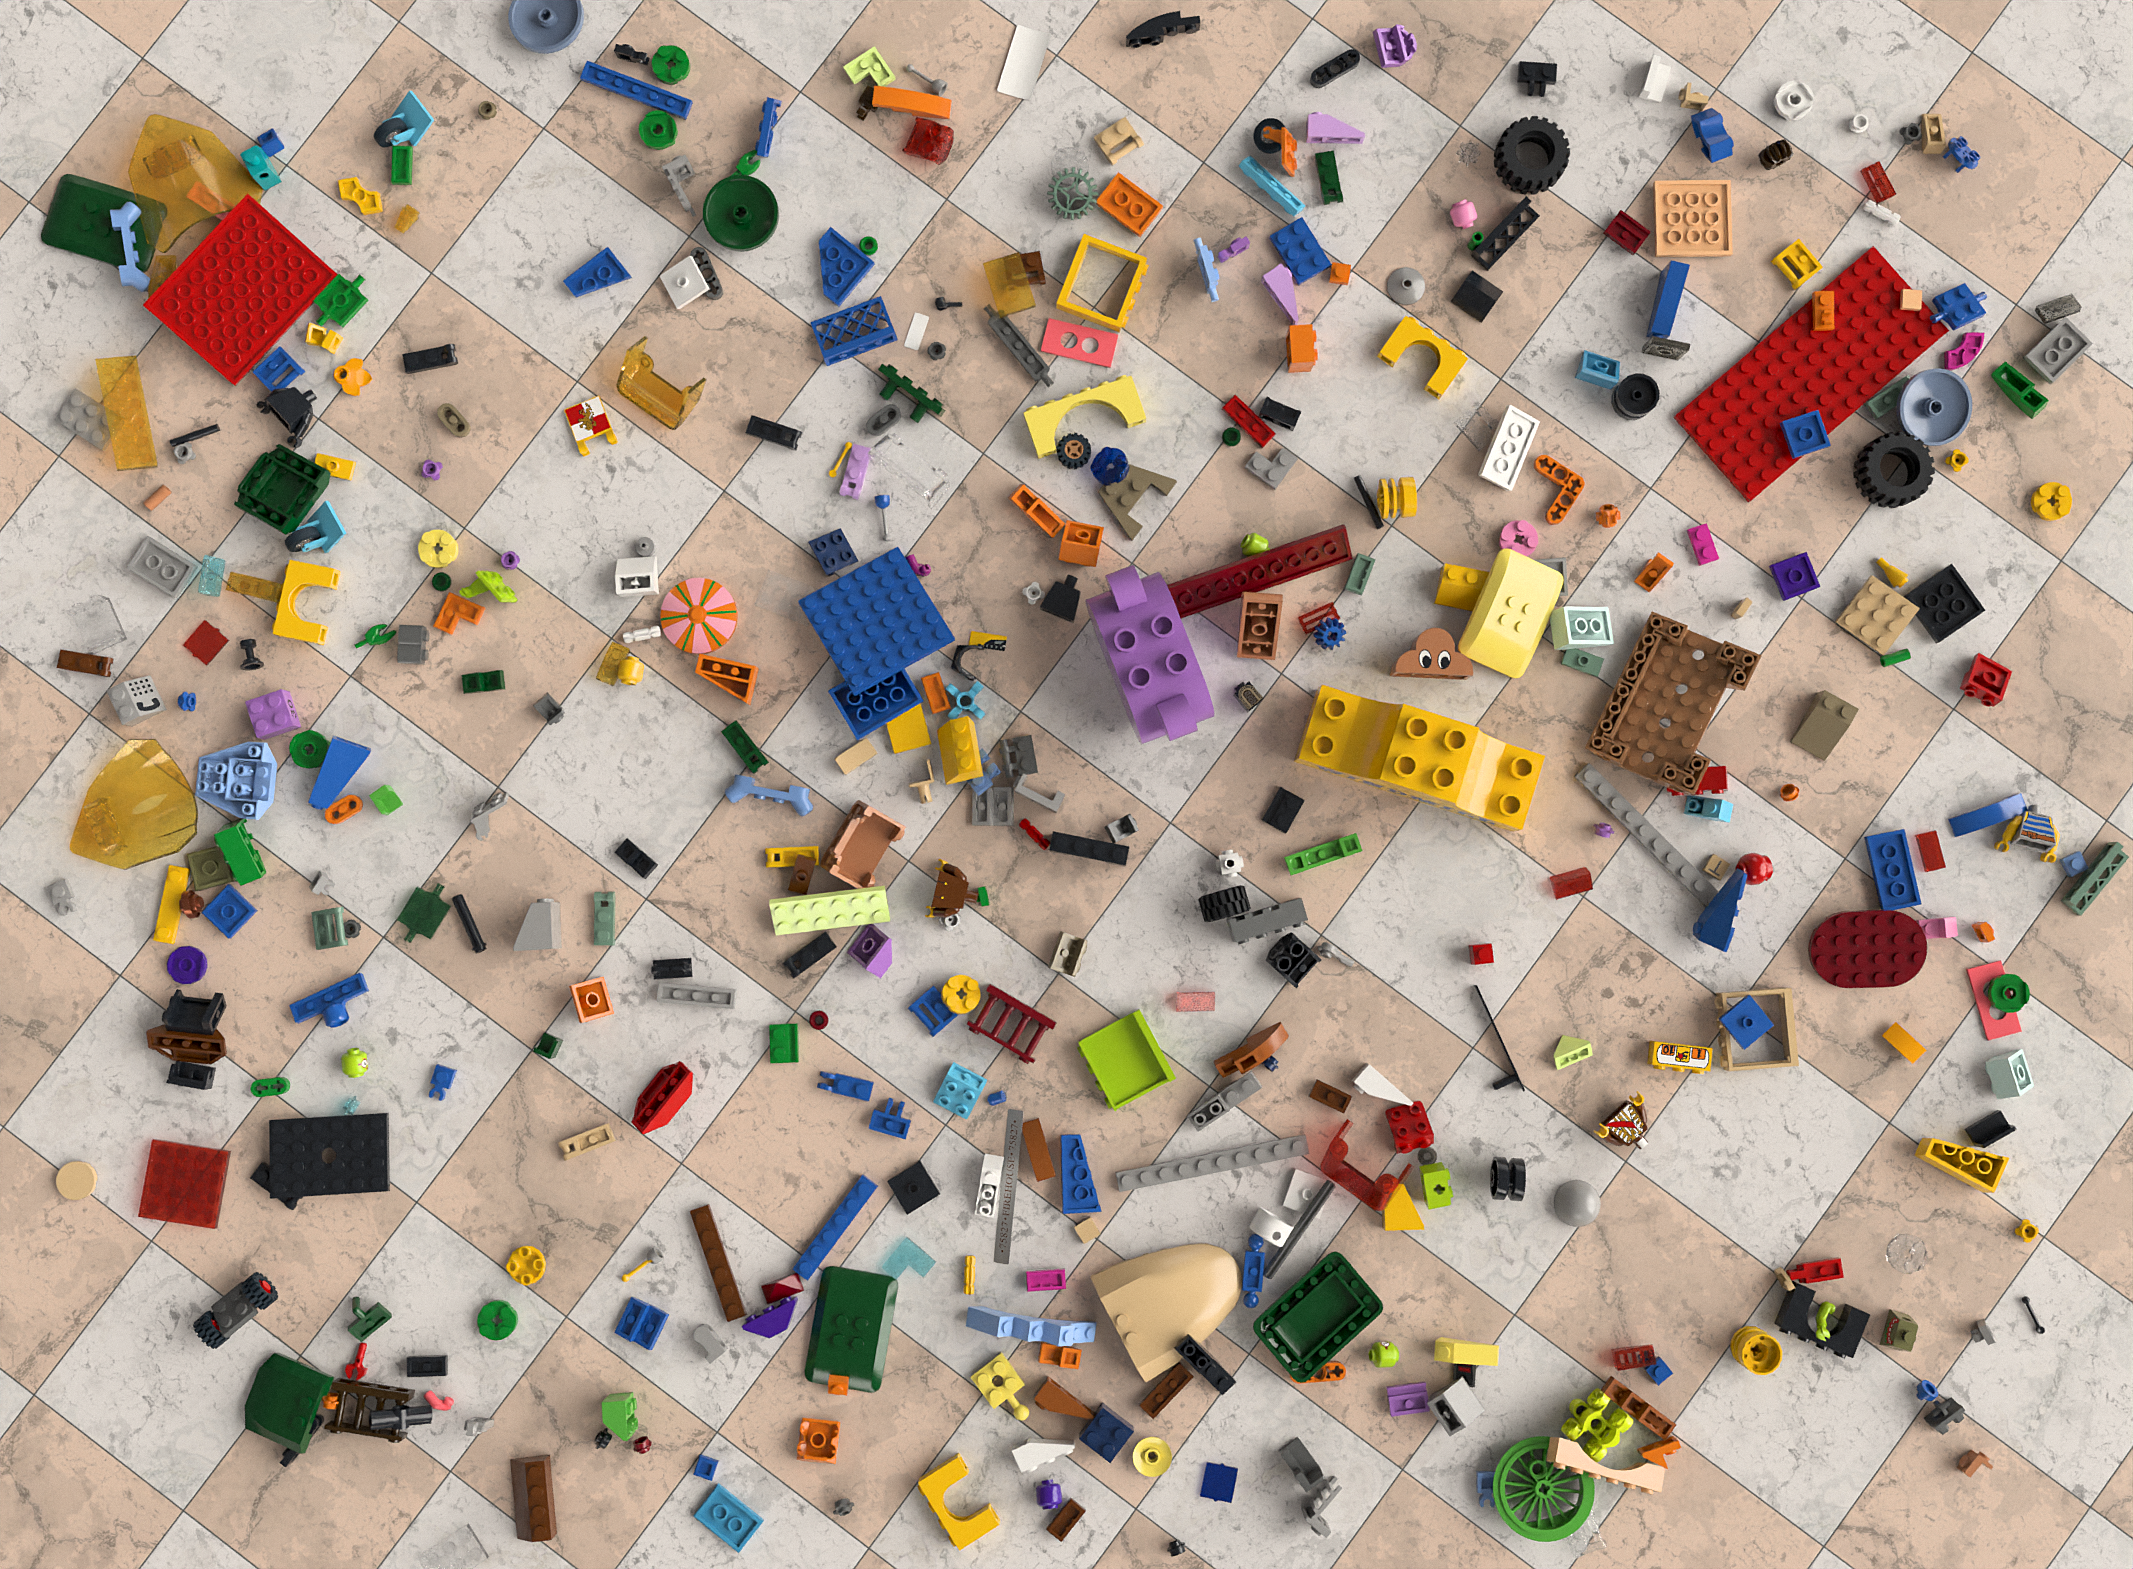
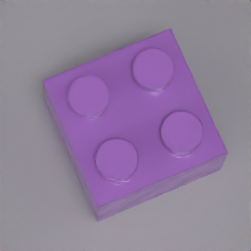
(273, 714)

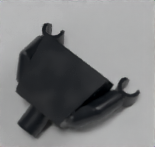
(291, 409)

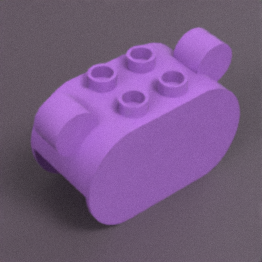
(1149, 656)

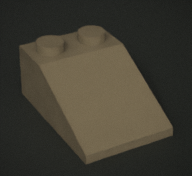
(1824, 724)

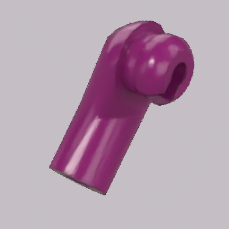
(919, 569)

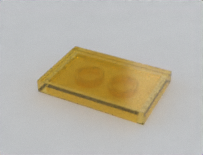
(1009, 285)

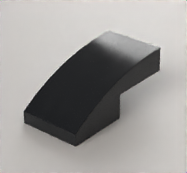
(636, 858)

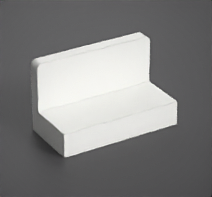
(1655, 80)

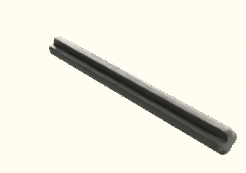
(1299, 1229)

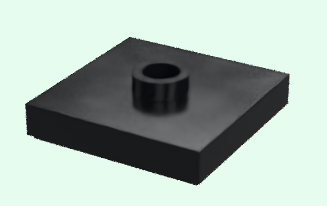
(913, 1187)

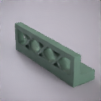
(2091, 876)

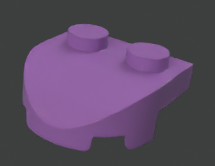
(1394, 46)

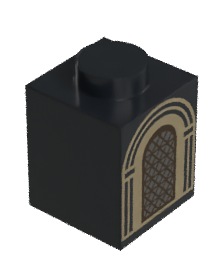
(1247, 696)

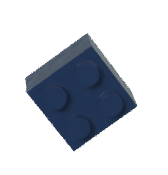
(1106, 1432)

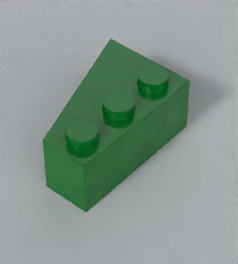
(239, 852)

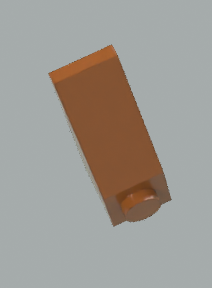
(1059, 1400)

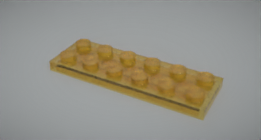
(126, 413)

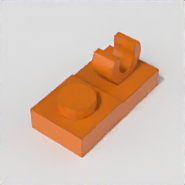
(1823, 310)

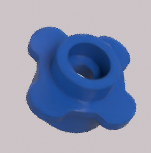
(187, 701)

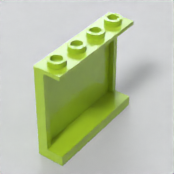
(1125, 1060)

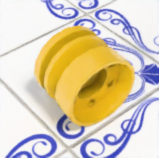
(1397, 497)
(1766, 1353)

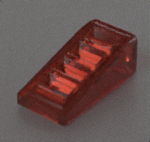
(1634, 1364)

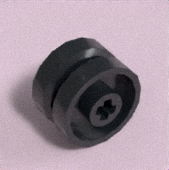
(1637, 386)
(1507, 1179)

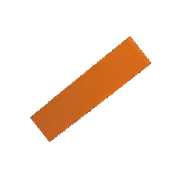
(912, 102)

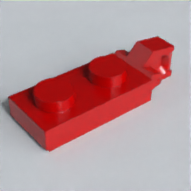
(1817, 1271)

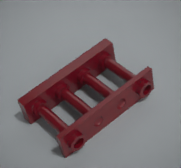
(1012, 1004)

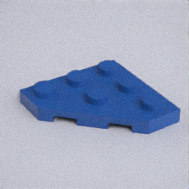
(841, 266)

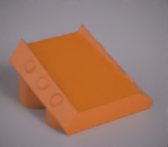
(818, 1440)

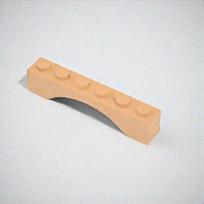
(1569, 1454)

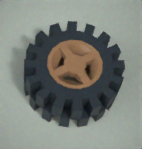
(1078, 446)

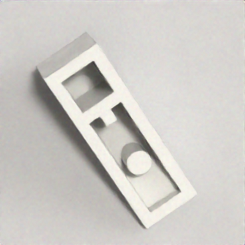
(1374, 1084)

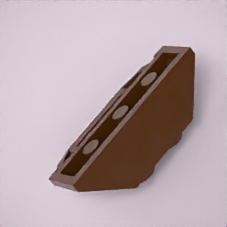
(187, 1046)

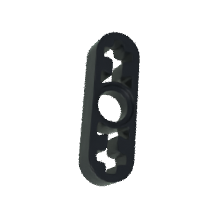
(1320, 71)

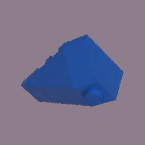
(1716, 921)

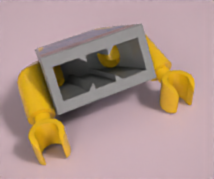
(2032, 832)

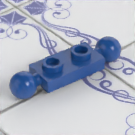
(1253, 1271)

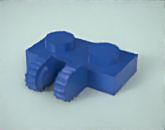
(890, 1124)

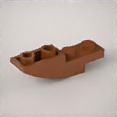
(1258, 1049)

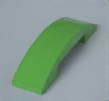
(1323, 854)

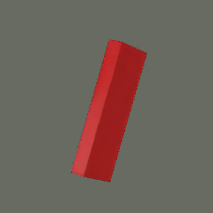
(1248, 421)

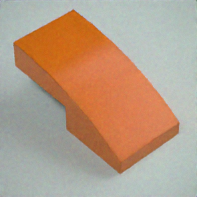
(1059, 1355)

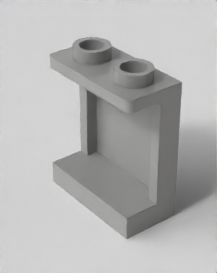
(1037, 798)

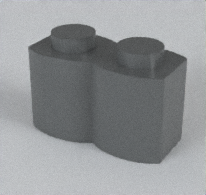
(412, 644)

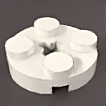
(1795, 90)

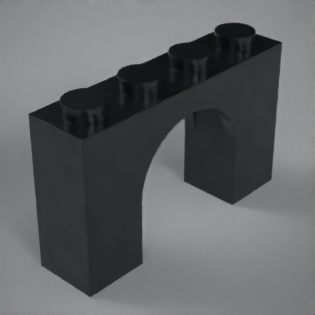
(1089, 848)
(1843, 1337)

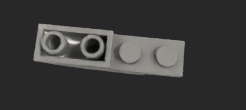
(1224, 1101)

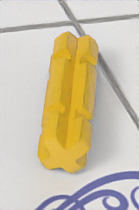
(969, 1274)

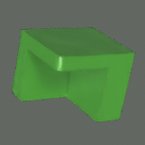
(386, 799)

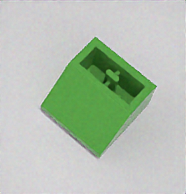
(619, 1414)

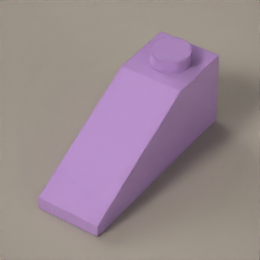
(1327, 129)
(1280, 287)

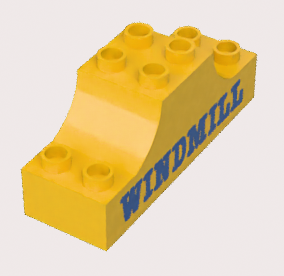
(1420, 757)

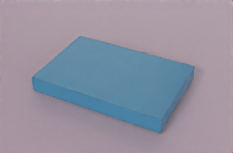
(728, 1518)

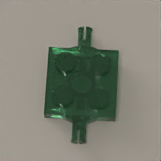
(424, 912)

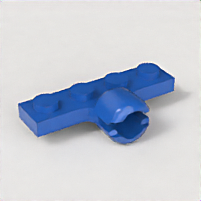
(330, 1002)

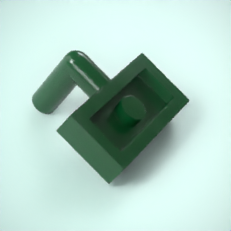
(367, 1321)

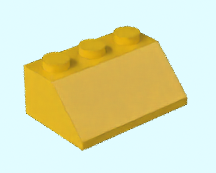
(1459, 586)
(959, 750)

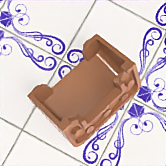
(860, 845)

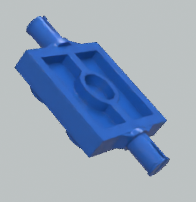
(1958, 307)

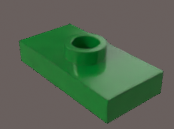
(401, 165)

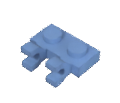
(983, 783)

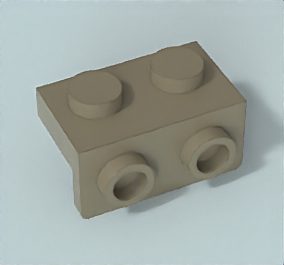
(1068, 954)

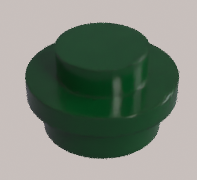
(1231, 437)
(441, 581)

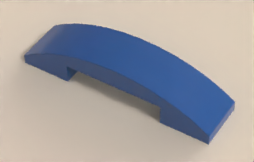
(1988, 815)

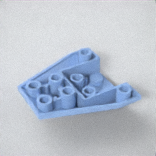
(238, 779)

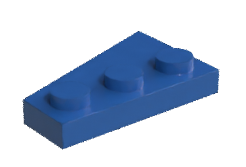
(769, 120)
(597, 274)

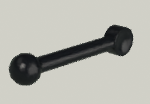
(2039, 1329)

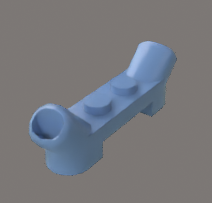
(122, 220)
(745, 785)

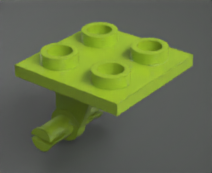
(489, 581)

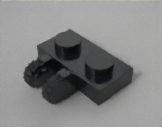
(1537, 73)

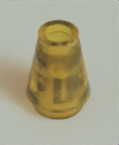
(406, 218)

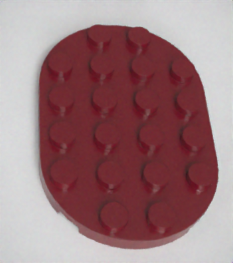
(1868, 949)

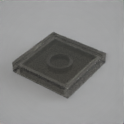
(1665, 348)

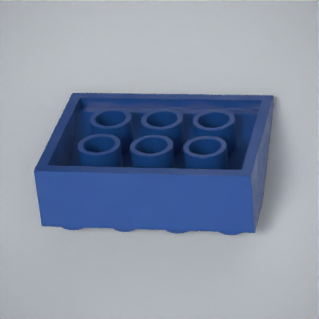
(877, 704)

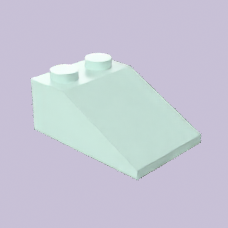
(1581, 627)

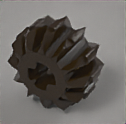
(1775, 154)

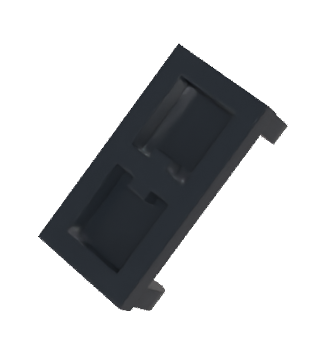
(1279, 414)
(191, 1075)

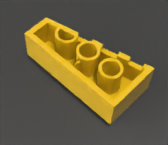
(1970, 1166)

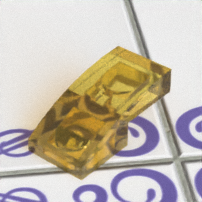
(610, 664)

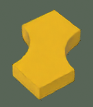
(367, 200)

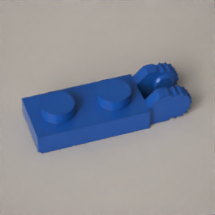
(848, 1086)

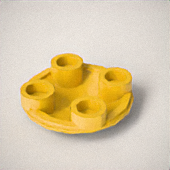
(526, 1265)

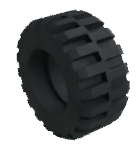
(1548, 138)
(1912, 454)

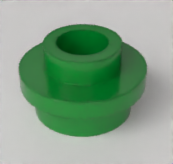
(868, 240)

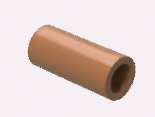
(157, 497)

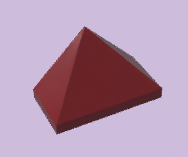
(782, 1288)

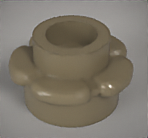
(487, 105)

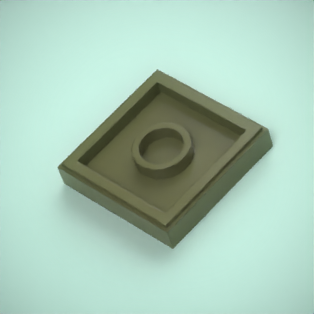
(209, 868)

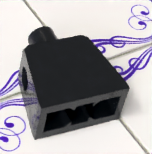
(1062, 599)

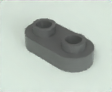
(883, 420)

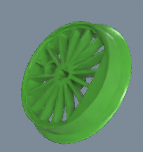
(1553, 1527)

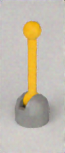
(653, 1256)

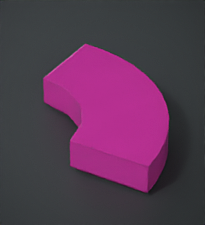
(1965, 352)

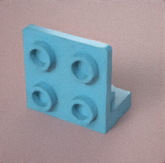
(960, 1090)

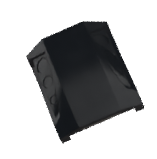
(1292, 958)

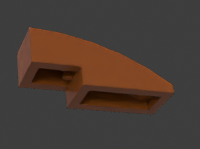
(1038, 1150)

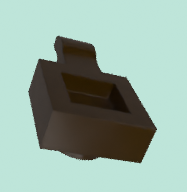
(866, 103)

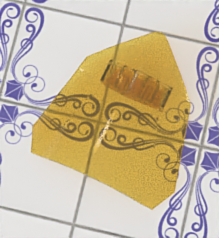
(184, 178)
(136, 809)

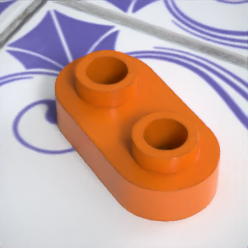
(344, 808)

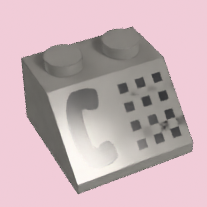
(136, 700)

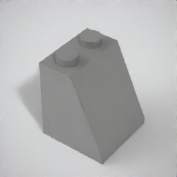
(541, 927)

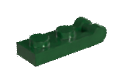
(1328, 177)
(744, 746)

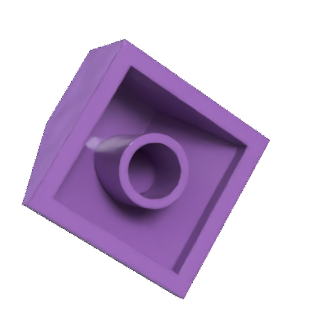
(872, 950)

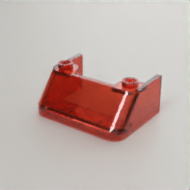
(1373, 1194)

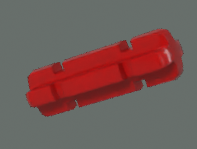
(1034, 834)

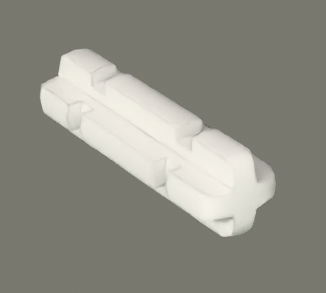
(1881, 212)
(642, 634)

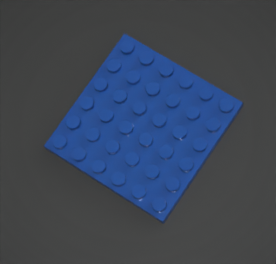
(876, 621)

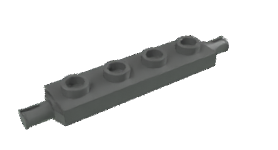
(1019, 346)

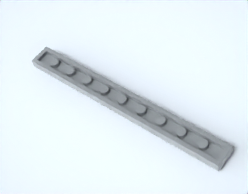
(1646, 834)
(1212, 1163)

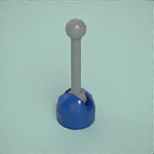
(883, 502)

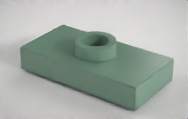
(1359, 574)
(1582, 661)

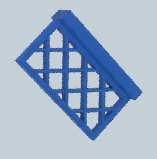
(862, 343)

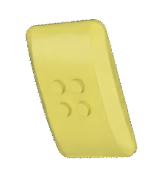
(1511, 613)

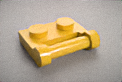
(1801, 259)

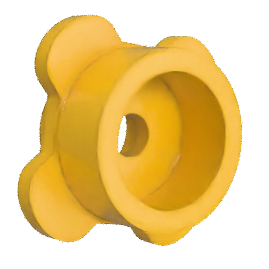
(1962, 460)
(2032, 1231)

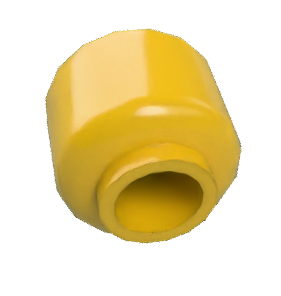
(630, 671)

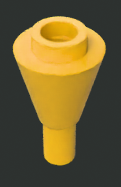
(1895, 576)

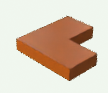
(454, 609)

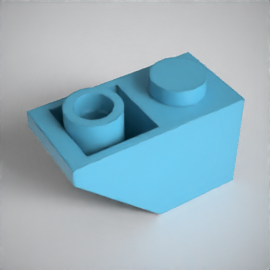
(1708, 808)

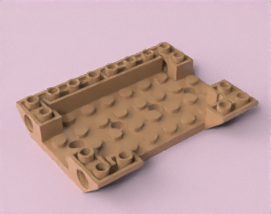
(1649, 694)

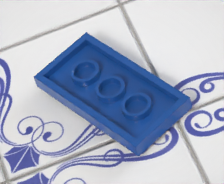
(1892, 870)

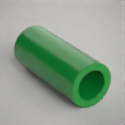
(1475, 240)
(1895, 657)

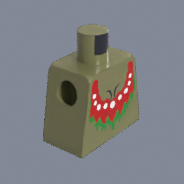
(1899, 1331)

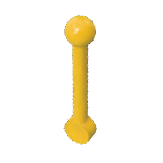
(832, 473)

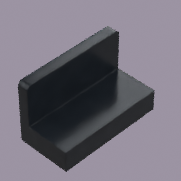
(1989, 1129)

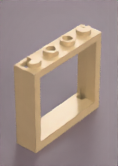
(1787, 1027)

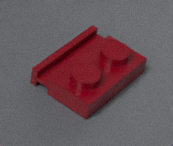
(1627, 232)

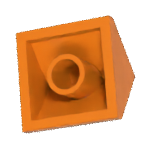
(591, 999)

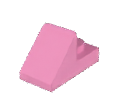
(1939, 927)

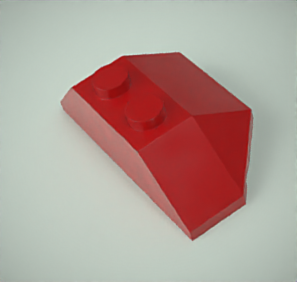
(663, 1097)

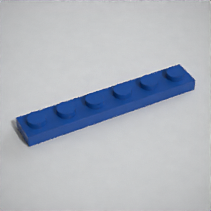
(636, 90)
(835, 1227)

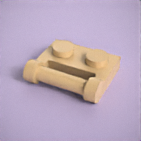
(1116, 135)

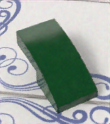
(483, 682)

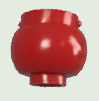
(1756, 867)

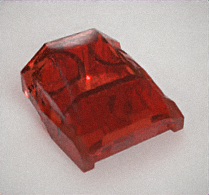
(930, 141)

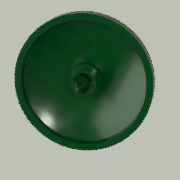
(740, 213)

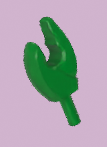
(744, 167)
(373, 636)

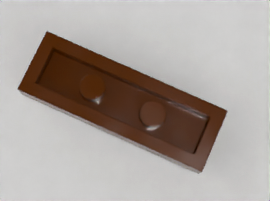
(1166, 1390)

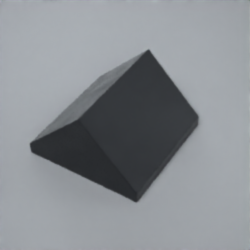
(1476, 296)

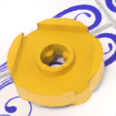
(2059, 493)
(969, 987)

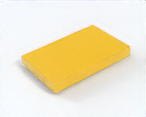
(909, 730)

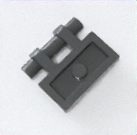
(1024, 754)

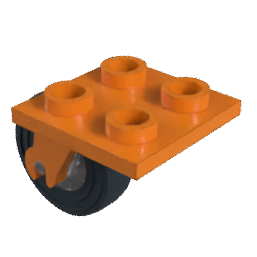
(1273, 136)

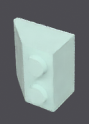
(2009, 1074)

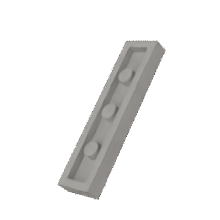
(696, 995)

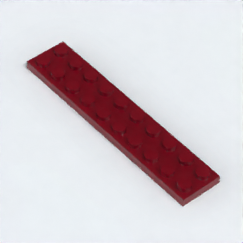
(1261, 571)

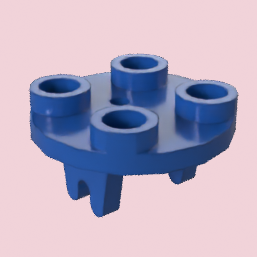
(1960, 150)

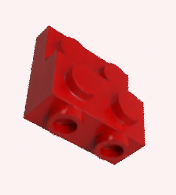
(1986, 680)

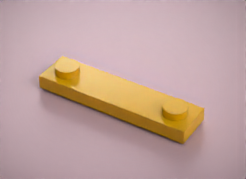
(170, 909)

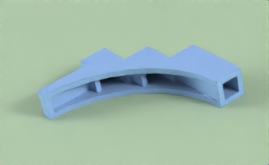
(1030, 1328)

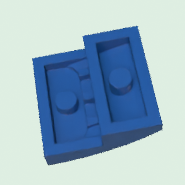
(641, 1323)

